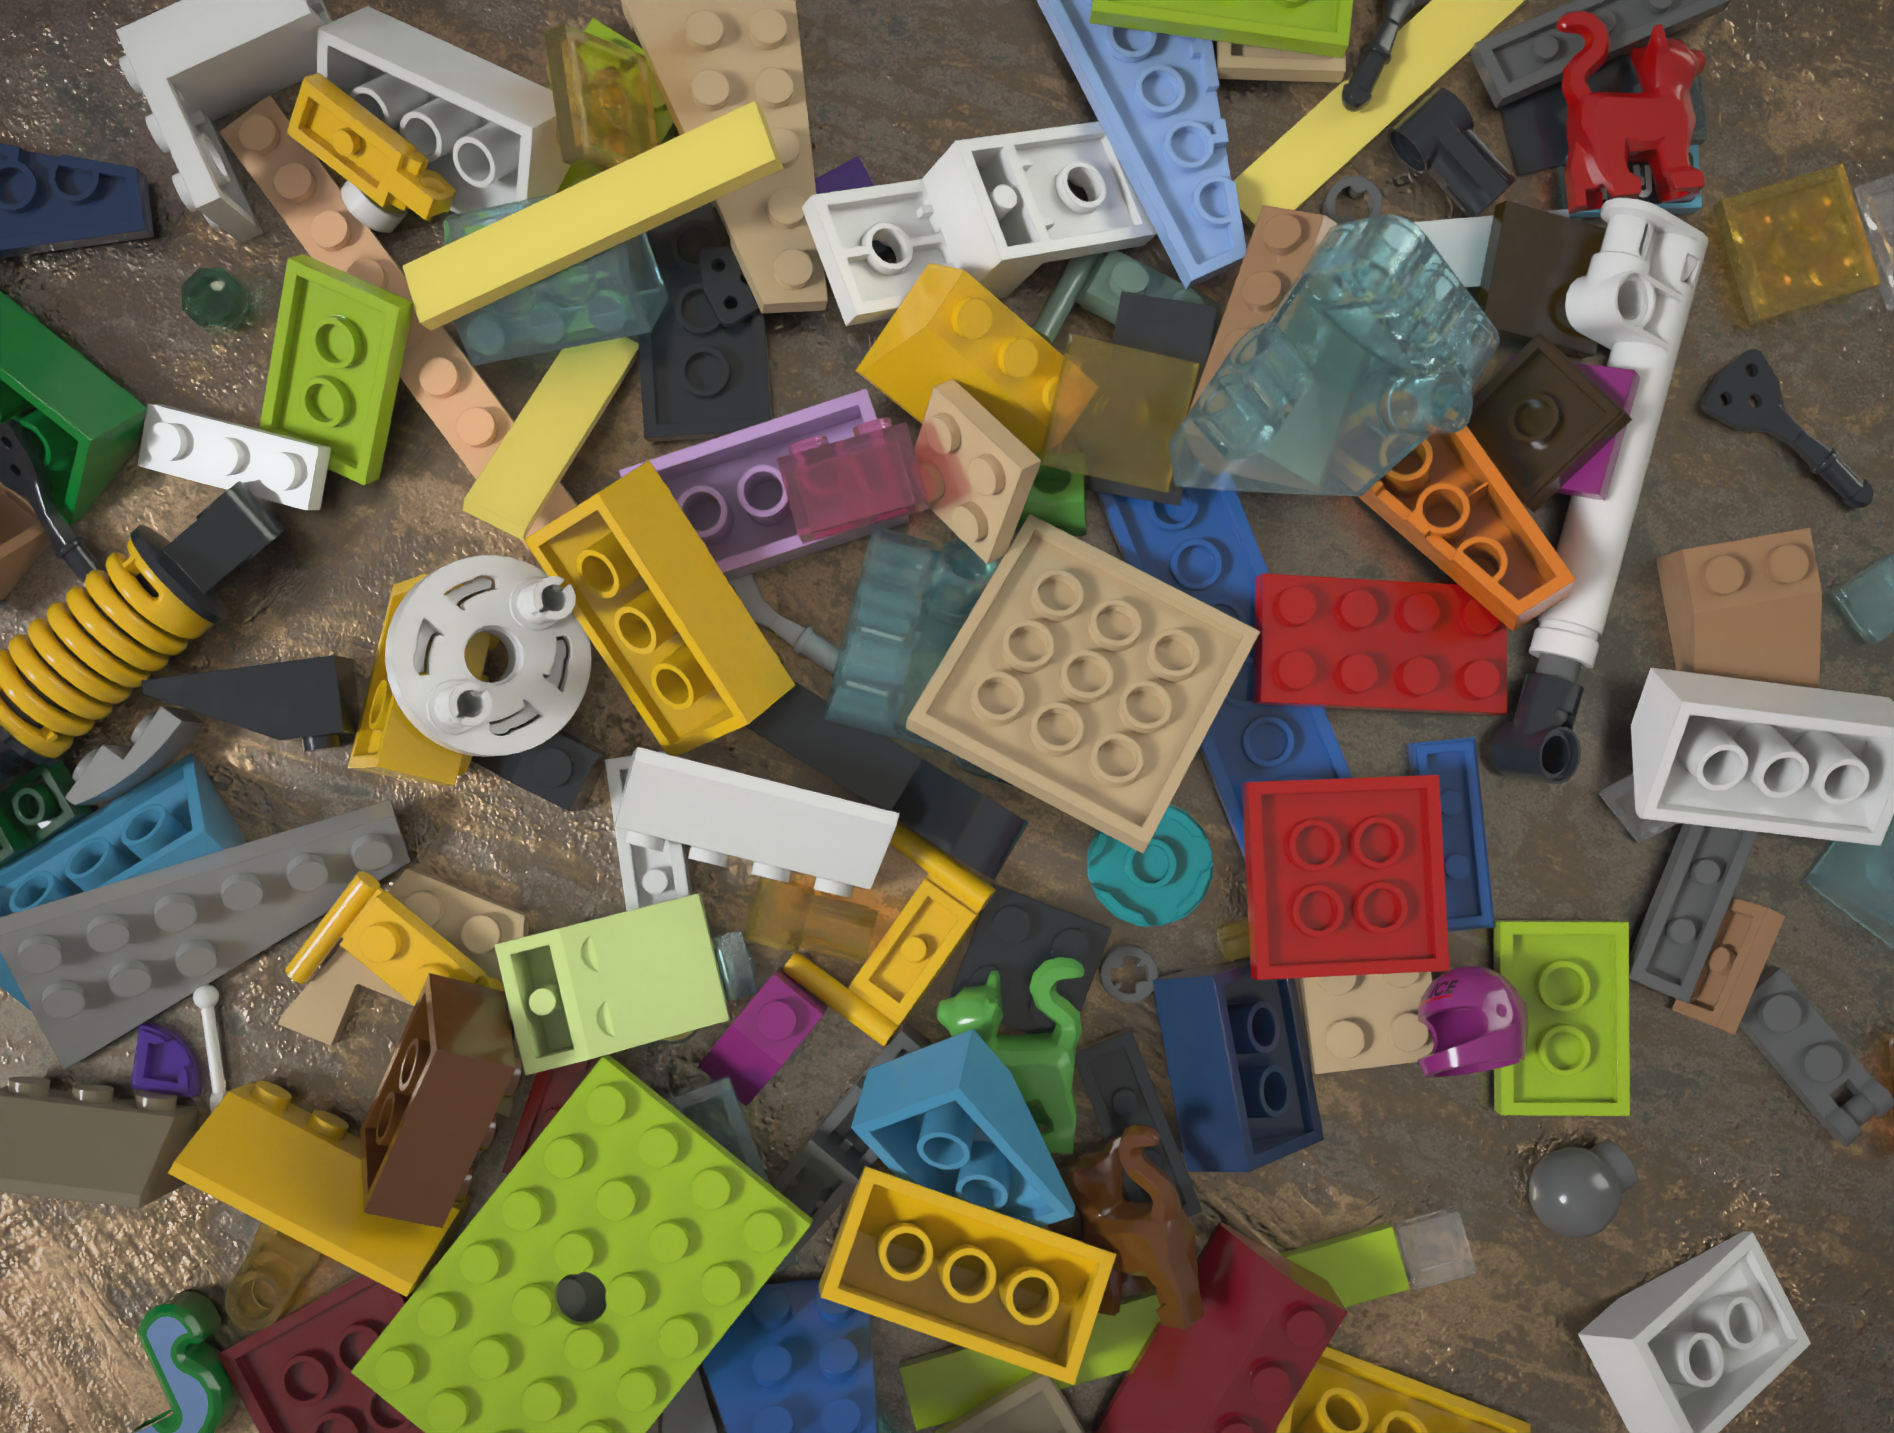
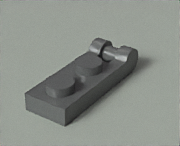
(1811, 1057)

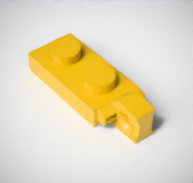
(366, 150)

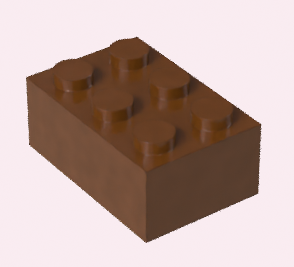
(438, 1102)

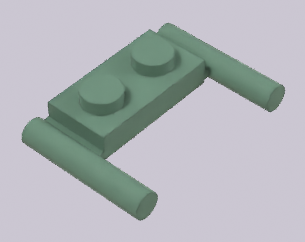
(1097, 285)

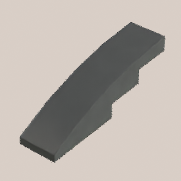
(834, 1155)

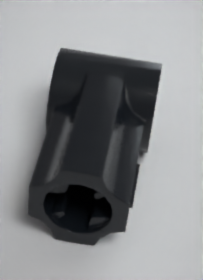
(1441, 141)

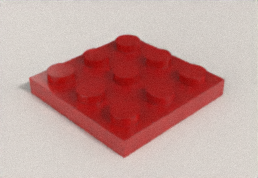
(1345, 877)

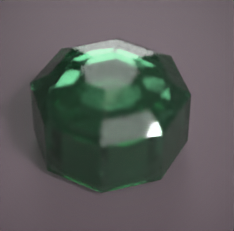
(215, 299)

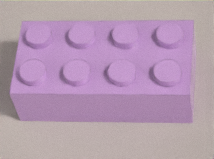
(738, 494)

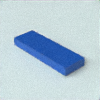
(1463, 829)

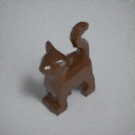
(1149, 1239)

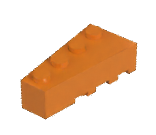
(1472, 527)

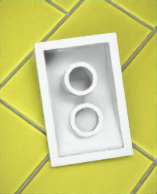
(1696, 1341)

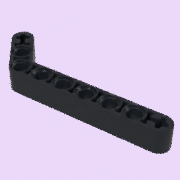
(894, 780)

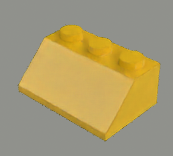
(965, 334)
(385, 737)

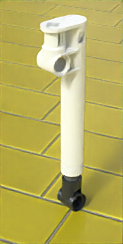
(1638, 308)

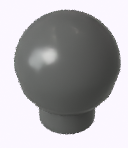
(1581, 1188)

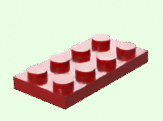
(1377, 646)

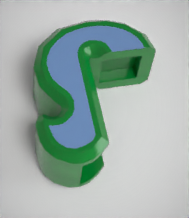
(186, 1366)

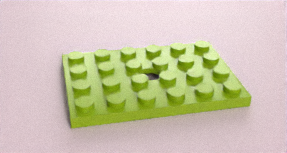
(605, 1191)

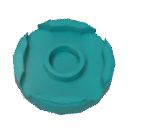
(1154, 885)

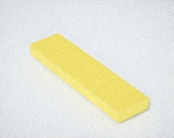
(549, 434)

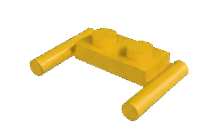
(386, 941)
(911, 949)

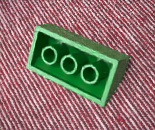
(67, 408)

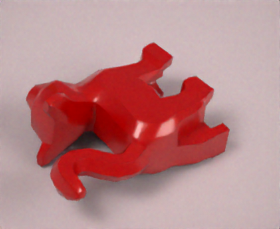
(1625, 127)

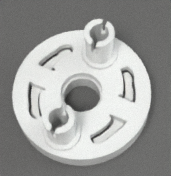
(527, 616)

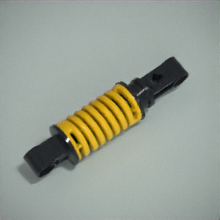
(121, 628)

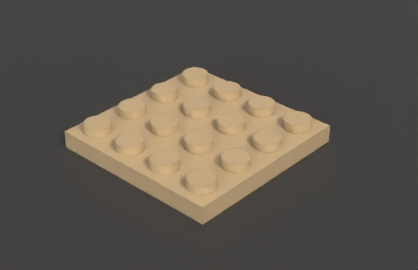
(1083, 682)

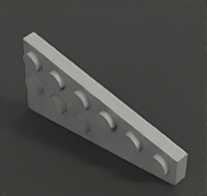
(146, 942)

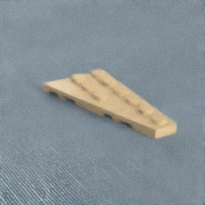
(717, 59)

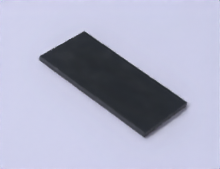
(1538, 121)
(1166, 329)

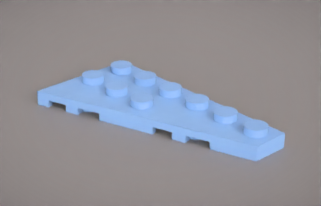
(1167, 130)

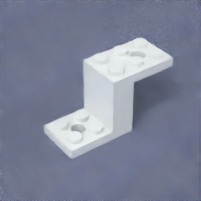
(204, 64)

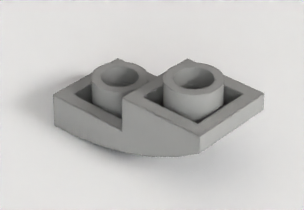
(117, 769)

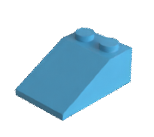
(962, 1129)

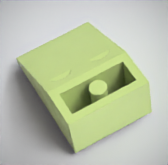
(612, 983)

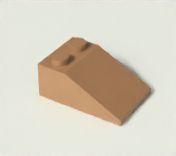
(1746, 608)

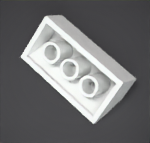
(467, 116)
(1763, 757)
(753, 820)

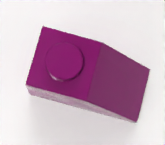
(764, 1035)

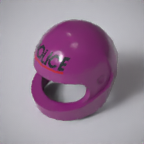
(1474, 1023)

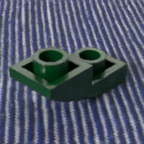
(36, 810)

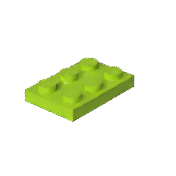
(336, 365)
(1577, 1017)

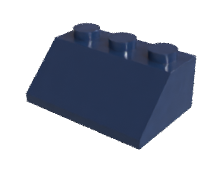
(1237, 1067)

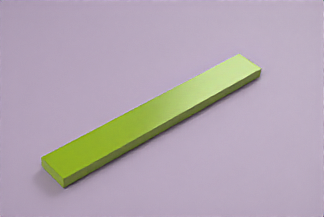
(958, 1379)

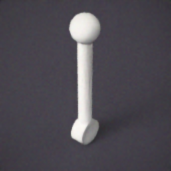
(206, 998)

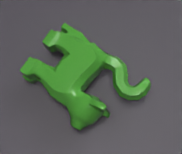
(1039, 1062)

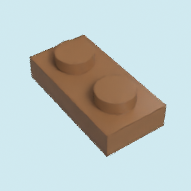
(1733, 966)

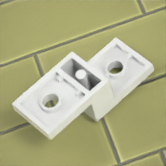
(982, 208)

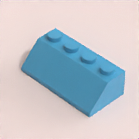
(142, 831)

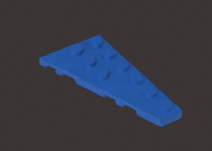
(795, 1365)

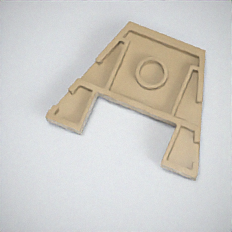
(457, 914)

